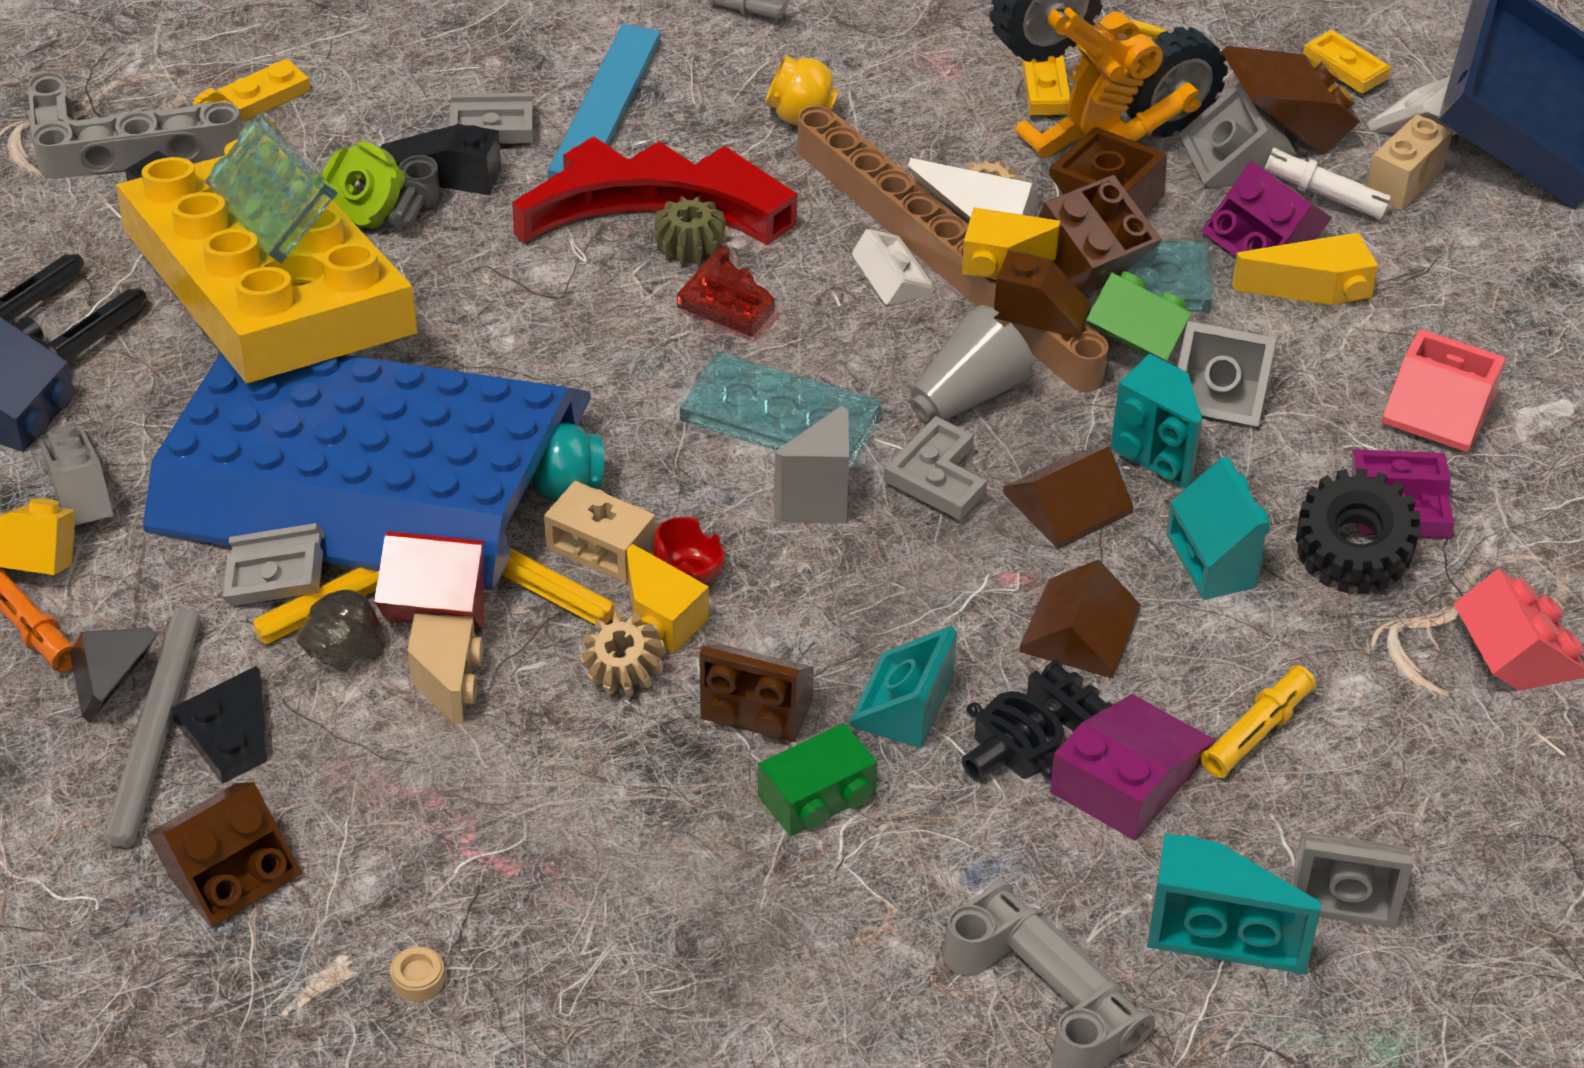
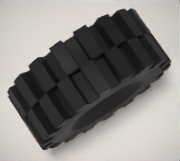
(1362, 502)

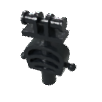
(1016, 724)

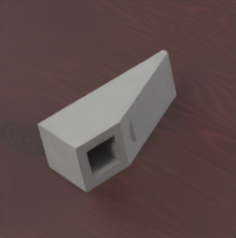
(76, 473)

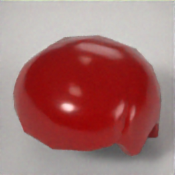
(688, 549)

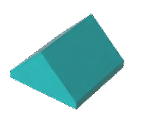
(908, 688)

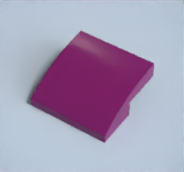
(1423, 476)

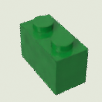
(817, 779)

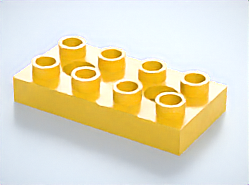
(264, 314)

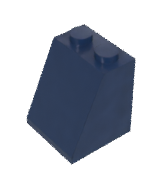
(32, 387)

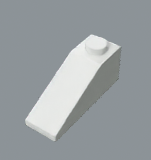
(966, 189)

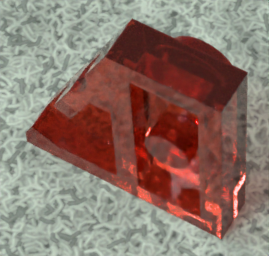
(727, 295)

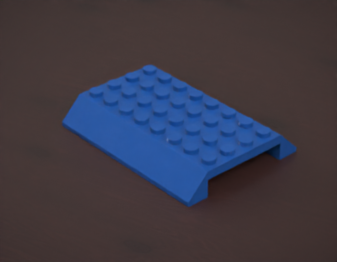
(357, 453)

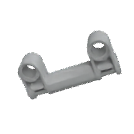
(1102, 1019)

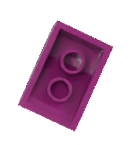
(1127, 764)

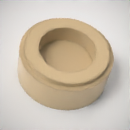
(417, 974)

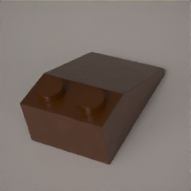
(1296, 93)

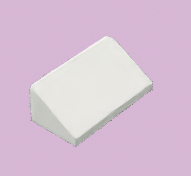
(891, 267)

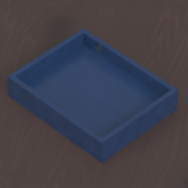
(1522, 93)

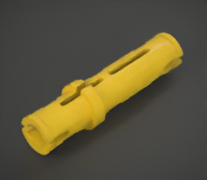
(1271, 708)

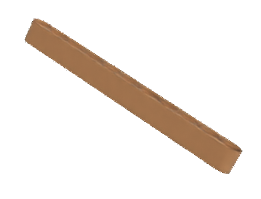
(932, 234)

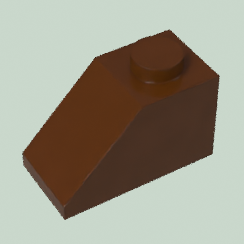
(1039, 296)

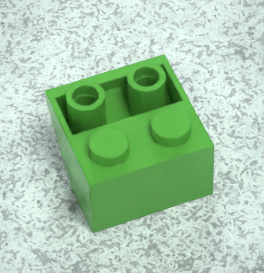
(1139, 316)

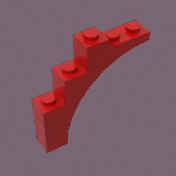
(604, 182)

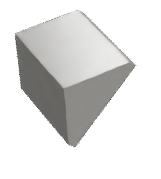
(1228, 371)
(814, 473)

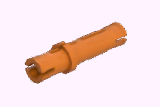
(38, 630)

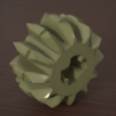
(689, 230)

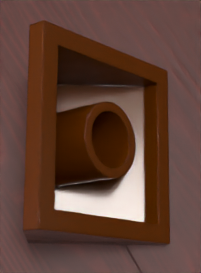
(1072, 496)
(1083, 620)

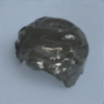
(342, 630)

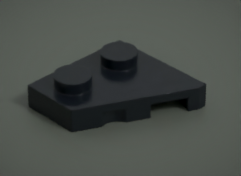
(227, 724)

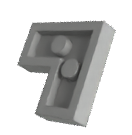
(930, 469)

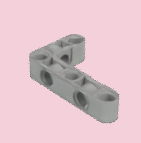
(116, 142)

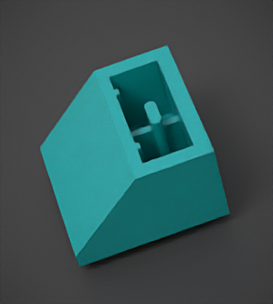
(1158, 420)
(1219, 531)

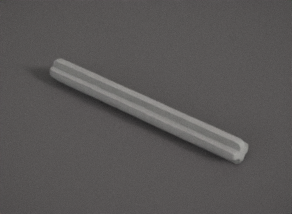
(152, 728)

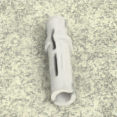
(1326, 183)

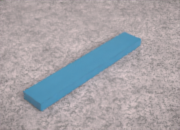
(610, 90)

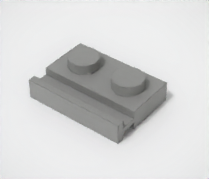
(499, 111)
(273, 565)

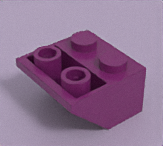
(1263, 214)

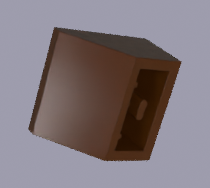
(1099, 233)
(754, 691)
(225, 852)

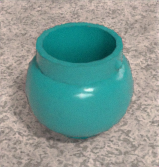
(569, 458)

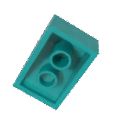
(1229, 908)

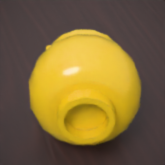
(800, 85)

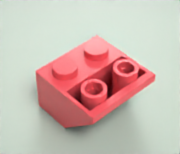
(1444, 390)
(1520, 633)

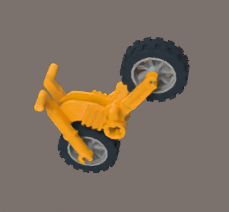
(1114, 70)

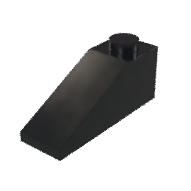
(464, 154)

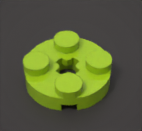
(381, 188)

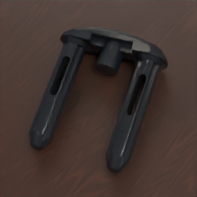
(81, 334)

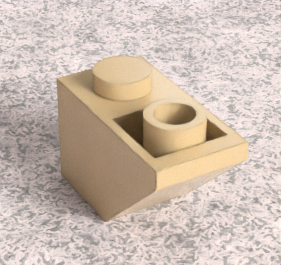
(442, 661)

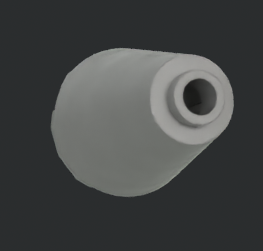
(972, 367)

